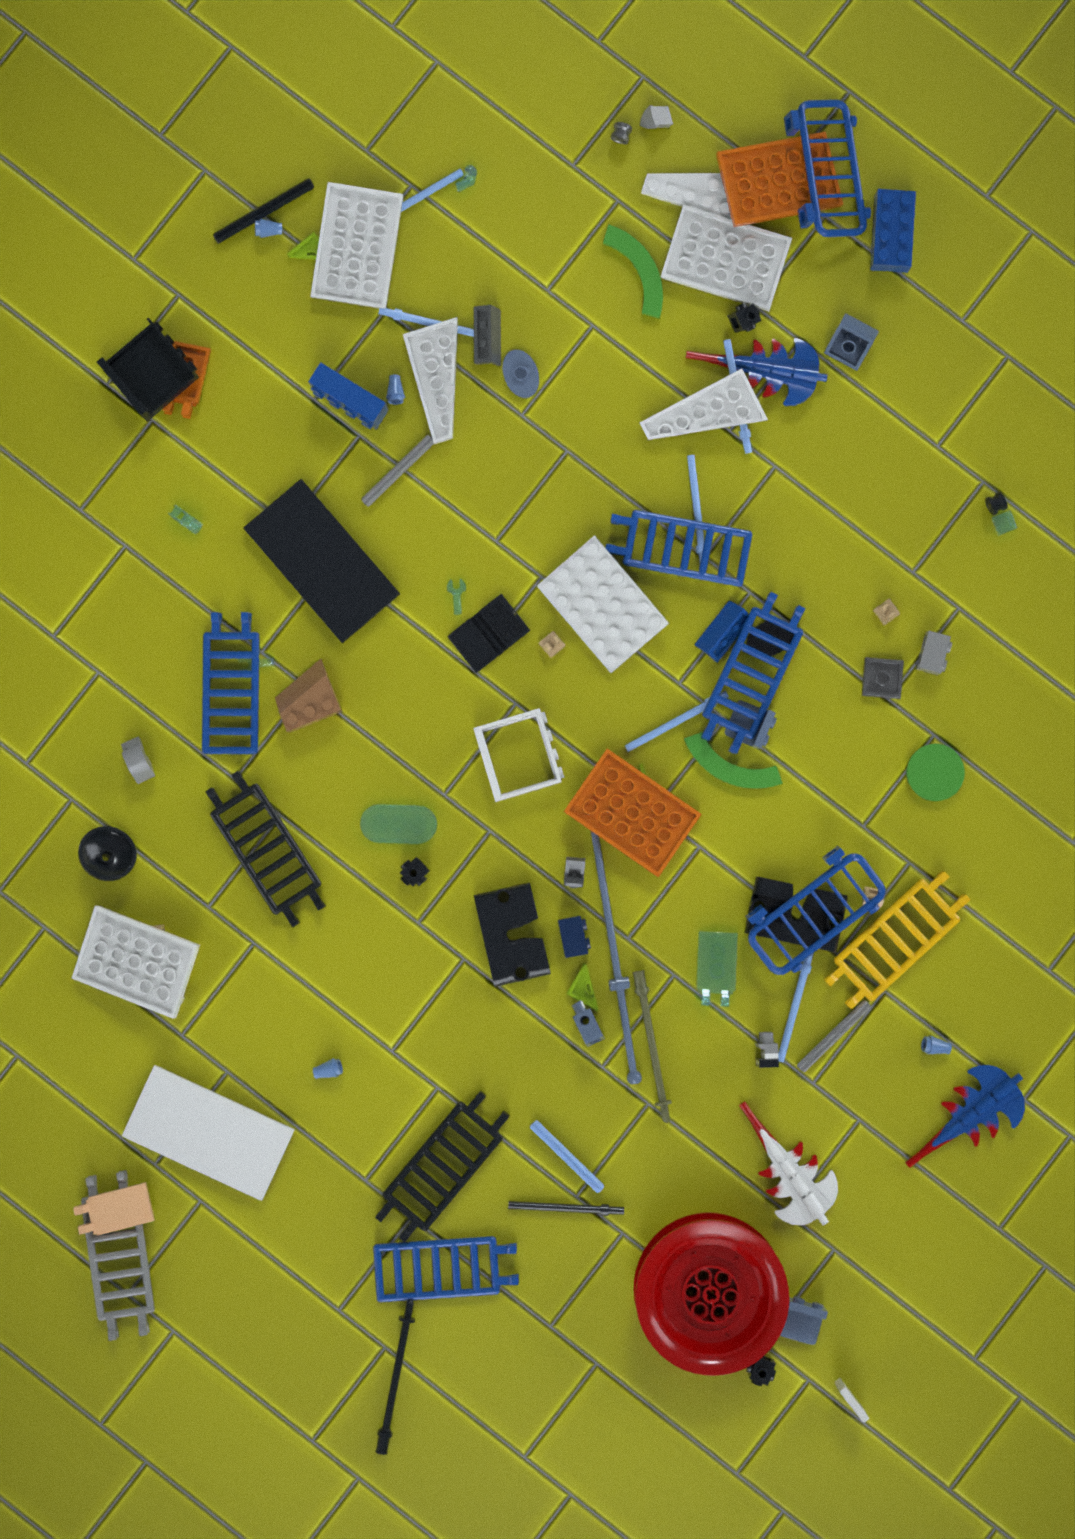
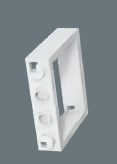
(547, 738)

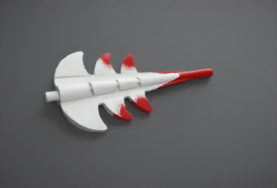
(808, 1198)

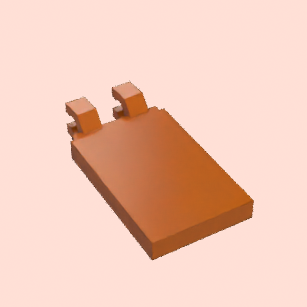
(191, 396)

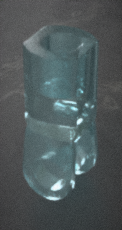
(187, 520)

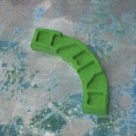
(644, 266)
(728, 772)

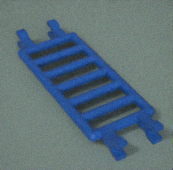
(774, 683)

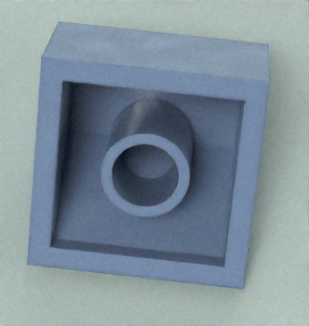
(851, 342)

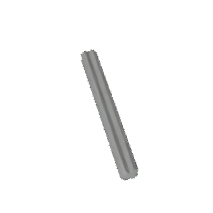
(398, 470)
(833, 1036)

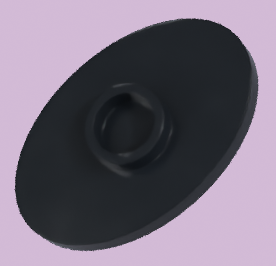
(774, 631)

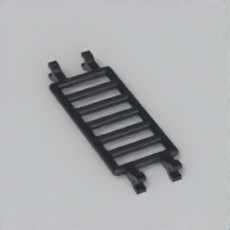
(285, 836)
(424, 1151)

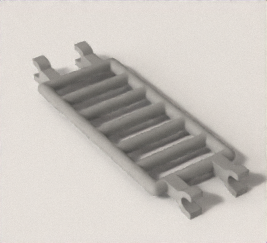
(141, 1312)

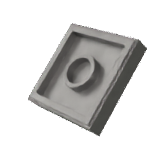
(882, 678)

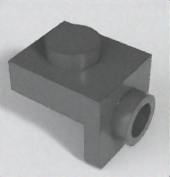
(574, 872)

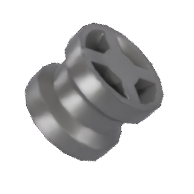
(621, 133)

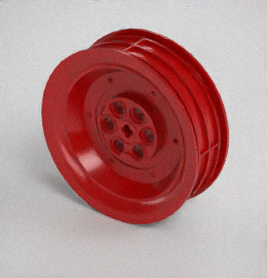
(703, 1340)

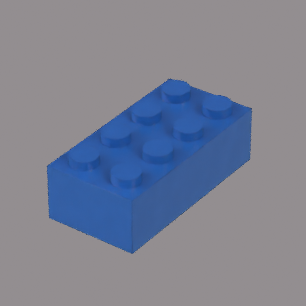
(892, 230)
(348, 396)

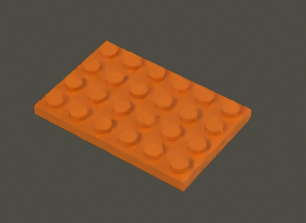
(771, 179)
(632, 812)

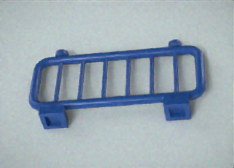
(810, 212)
(758, 914)

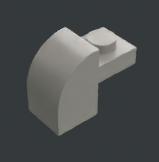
(137, 761)

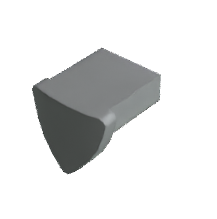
(656, 117)

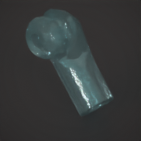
(469, 178)

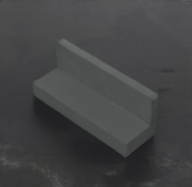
(487, 335)

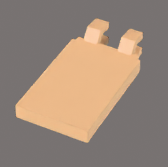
(116, 1210)

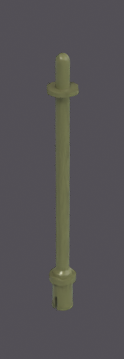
(642, 991)

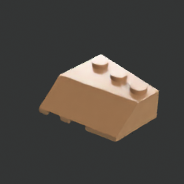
(308, 699)

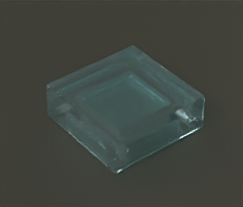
(1004, 522)

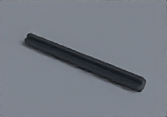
(263, 210)

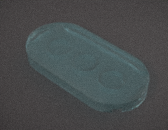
(398, 824)

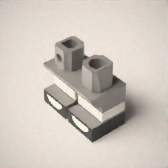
(769, 1051)

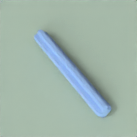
(567, 1156)

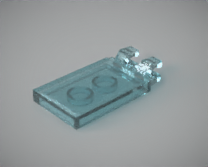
(716, 966)

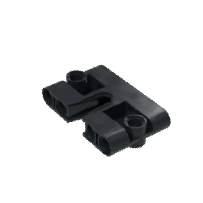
(775, 893)
(507, 954)

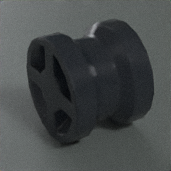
(996, 503)

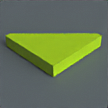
(306, 249)
(582, 989)

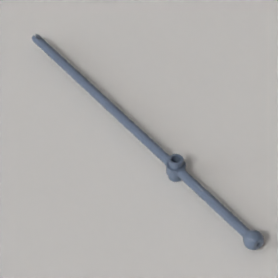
(619, 983)

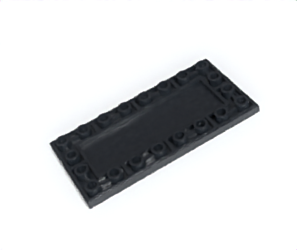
(321, 561)

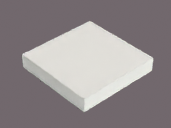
(851, 1400)

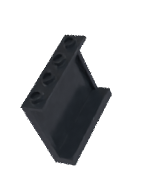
(150, 370)

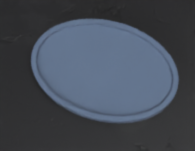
(520, 373)

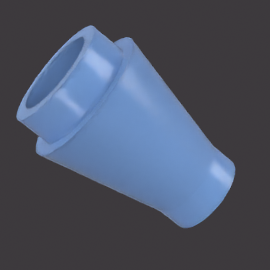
(267, 228)
(395, 390)
(933, 1045)
(329, 1069)

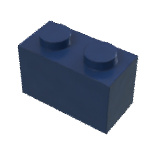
(573, 936)

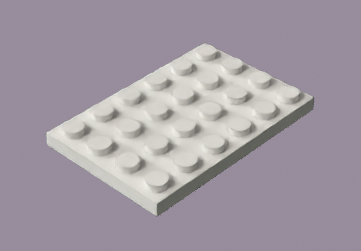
(357, 245)
(726, 259)
(602, 604)
(135, 961)

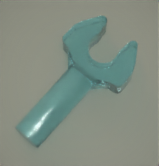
(456, 595)
(262, 663)

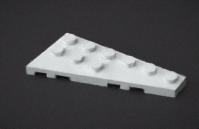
(695, 190)
(433, 361)
(715, 407)

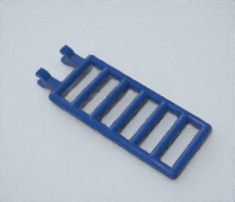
(682, 571)
(216, 634)
(494, 1249)

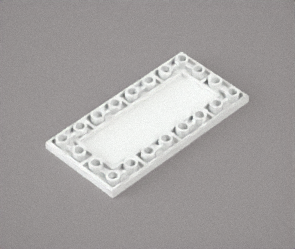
(208, 1132)

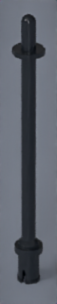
(385, 1433)

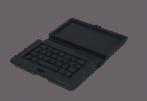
(488, 633)

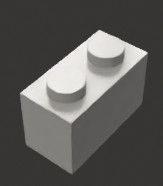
(933, 653)

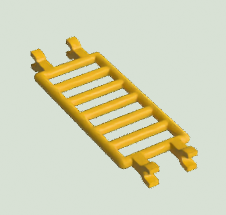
(912, 957)

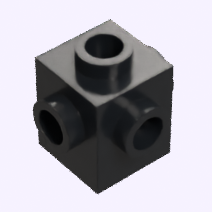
(744, 317)
(421, 869)
(764, 1377)

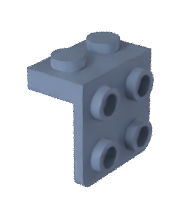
(761, 737)
(803, 1320)

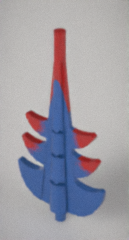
(797, 373)
(996, 1094)

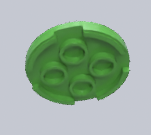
(935, 772)

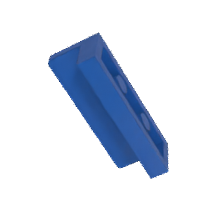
(722, 631)

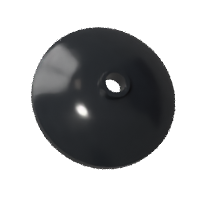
(108, 843)

